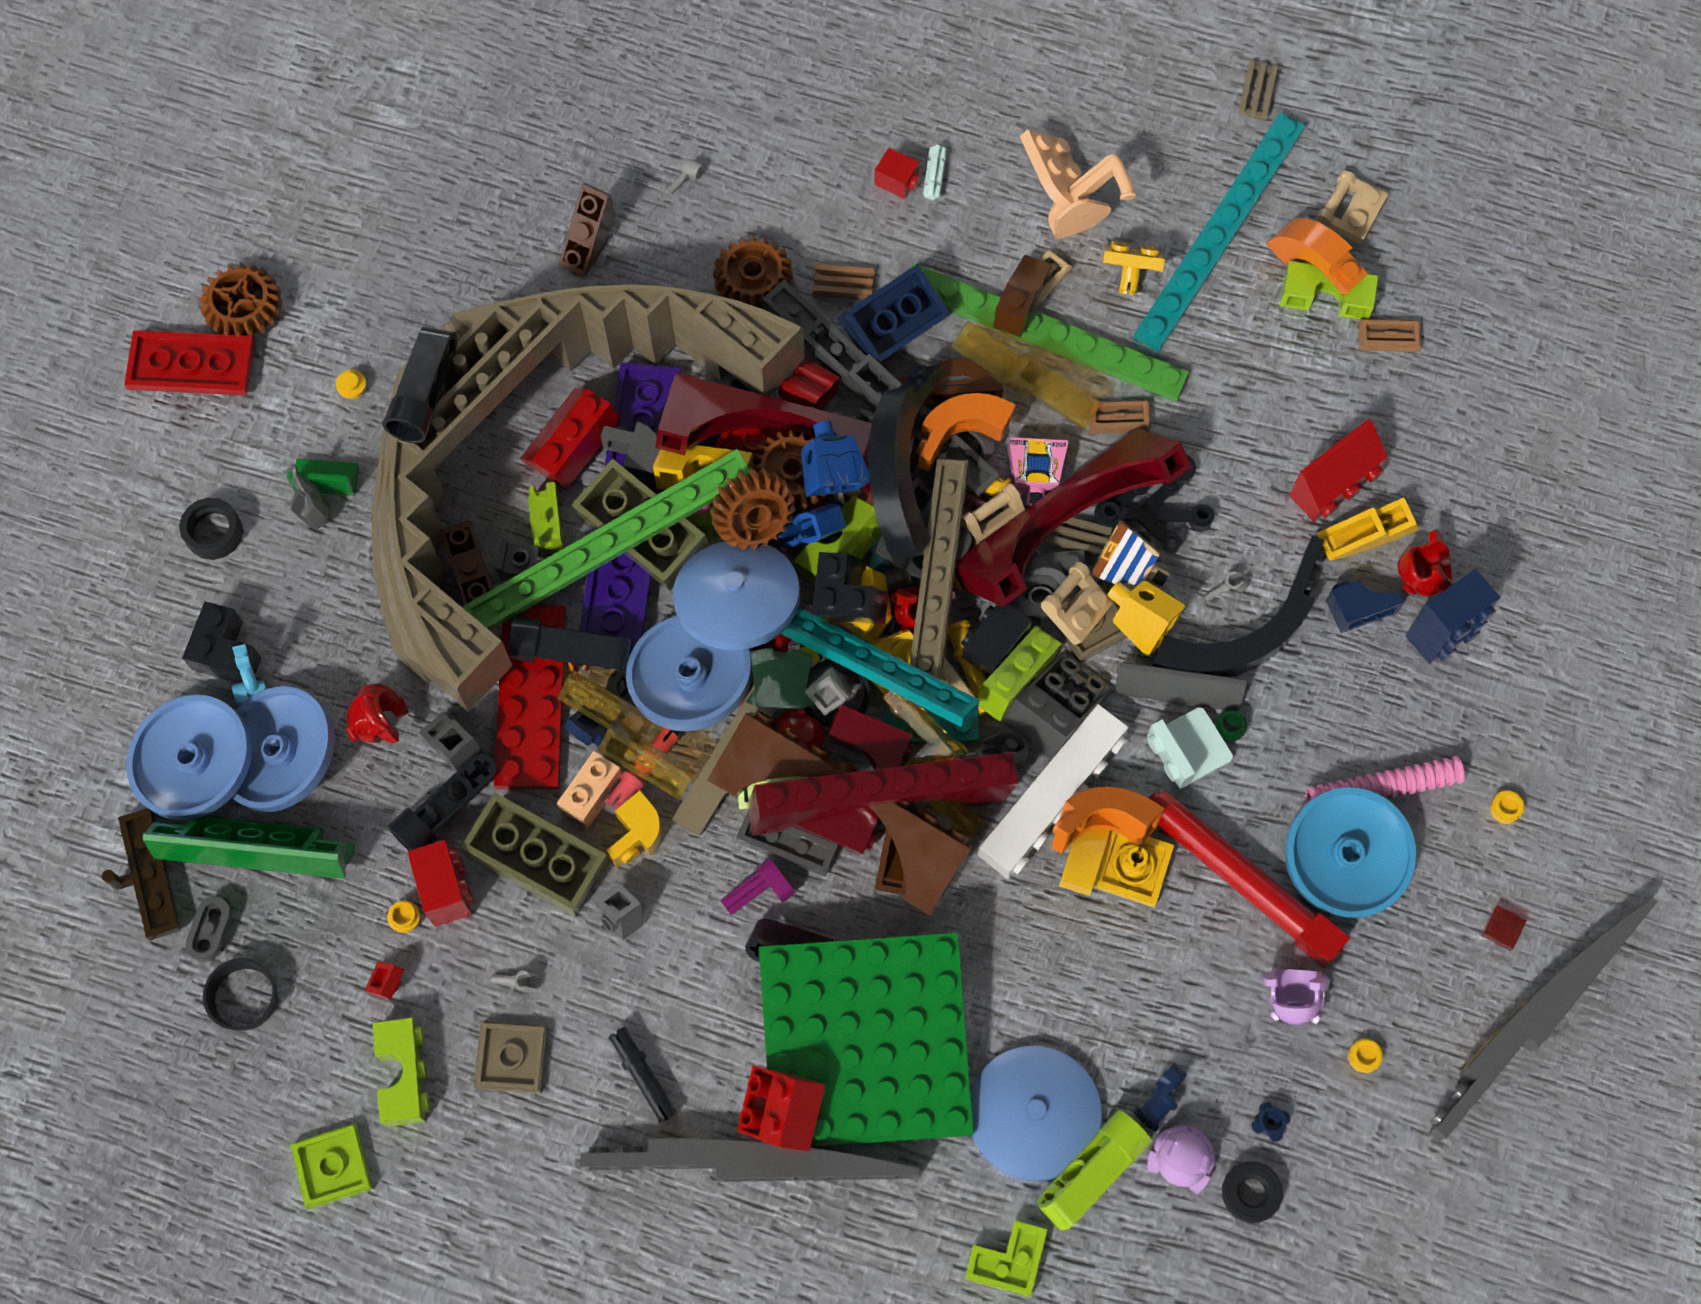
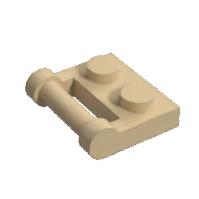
(1360, 212)
(970, 520)
(1083, 610)

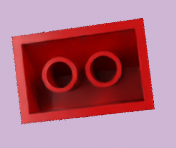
(570, 437)
(1340, 472)

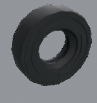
(1234, 1202)

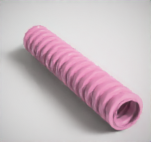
(1403, 780)

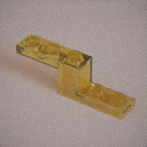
(1026, 375)
(626, 735)
(939, 747)

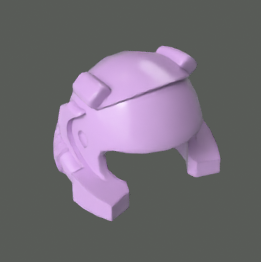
(1296, 994)
(1182, 1157)

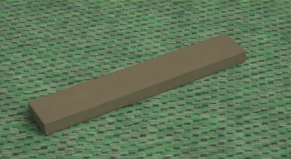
(704, 796)

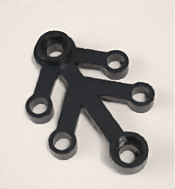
(1149, 514)

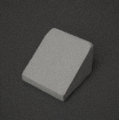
(829, 691)

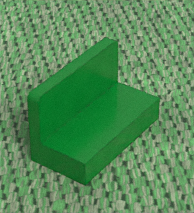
(329, 476)

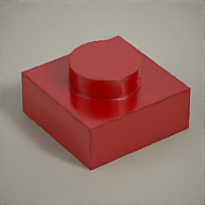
(384, 980)

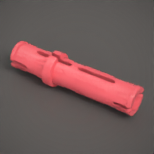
(632, 782)

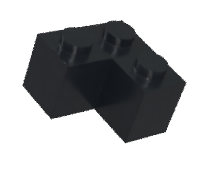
(840, 593)
(995, 638)
(212, 643)

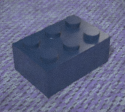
(894, 315)
(1453, 617)

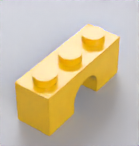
(672, 467)

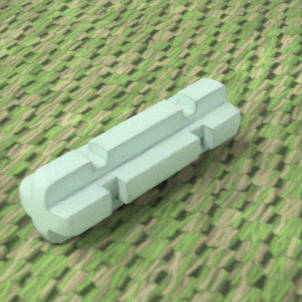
(934, 172)

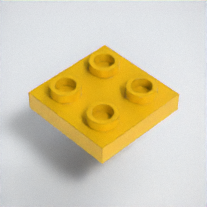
(1132, 262)
(1133, 870)

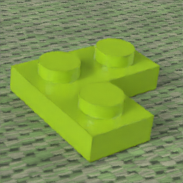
(1015, 1269)

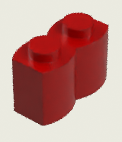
(810, 386)

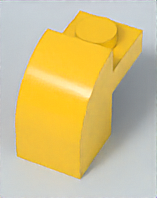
(644, 830)

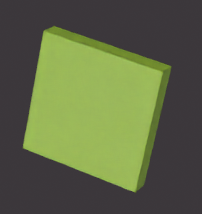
(331, 1166)

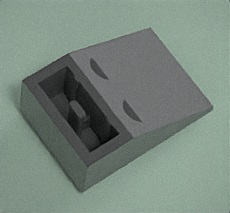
(1056, 704)

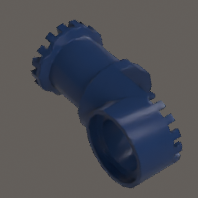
(1160, 1102)

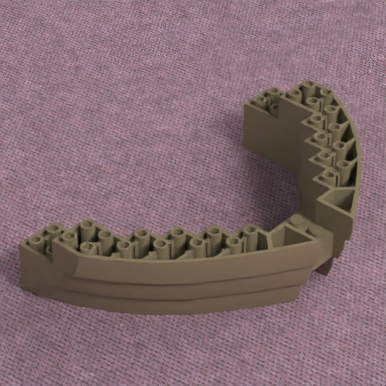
(492, 356)

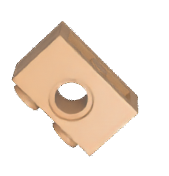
(589, 789)

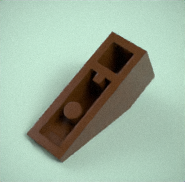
(1021, 295)

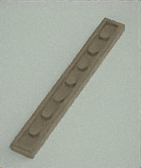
(939, 566)

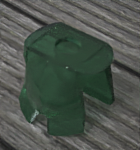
(780, 678)

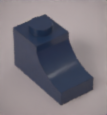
(1357, 605)

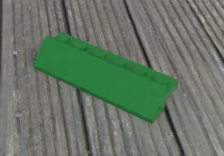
(250, 846)

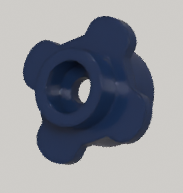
(1280, 1120)

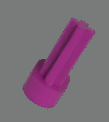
(767, 876)

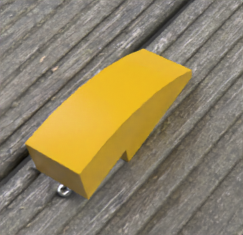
(1368, 530)
(1084, 861)

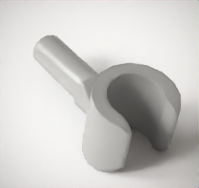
(690, 169)
(1228, 585)
(520, 980)

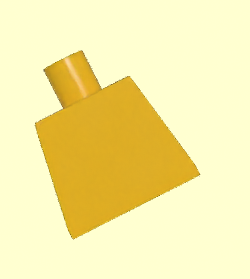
(1145, 614)

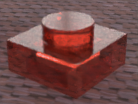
(1503, 928)

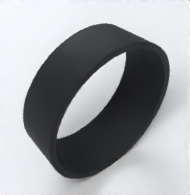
(820, 668)
(219, 975)

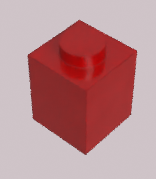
(897, 173)

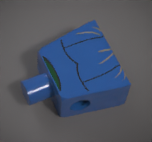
(832, 463)

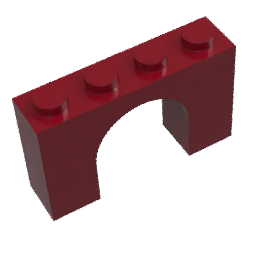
(883, 748)

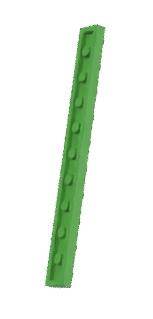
(1064, 339)
(605, 543)

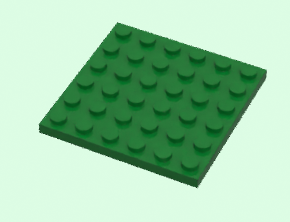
(877, 1029)

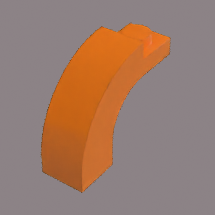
(1322, 248)
(963, 413)
(1107, 809)

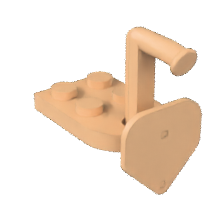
(1063, 183)

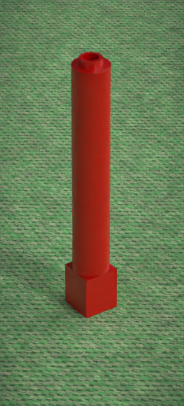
(1312, 932)

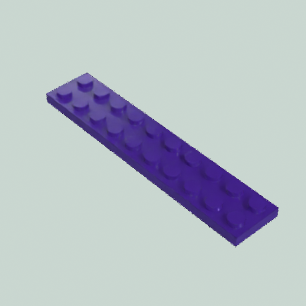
(620, 589)

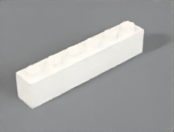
(1044, 800)

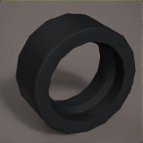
(199, 510)

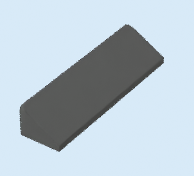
(1180, 686)

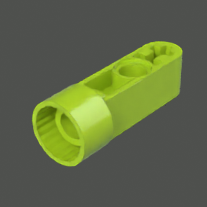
(1094, 1170)

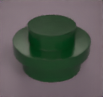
(1231, 725)

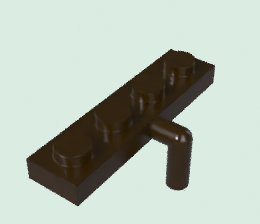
(147, 876)

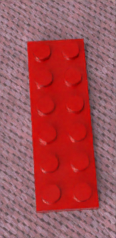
(530, 715)

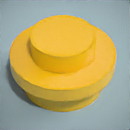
(351, 384)
(403, 916)

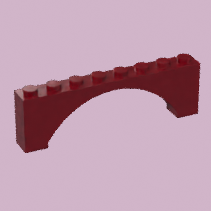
(705, 408)
(999, 562)
(965, 780)

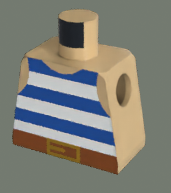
(1129, 560)

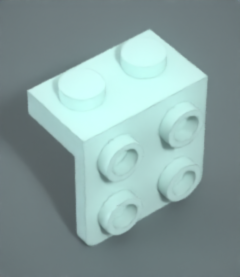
(1189, 747)

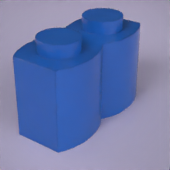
(812, 525)

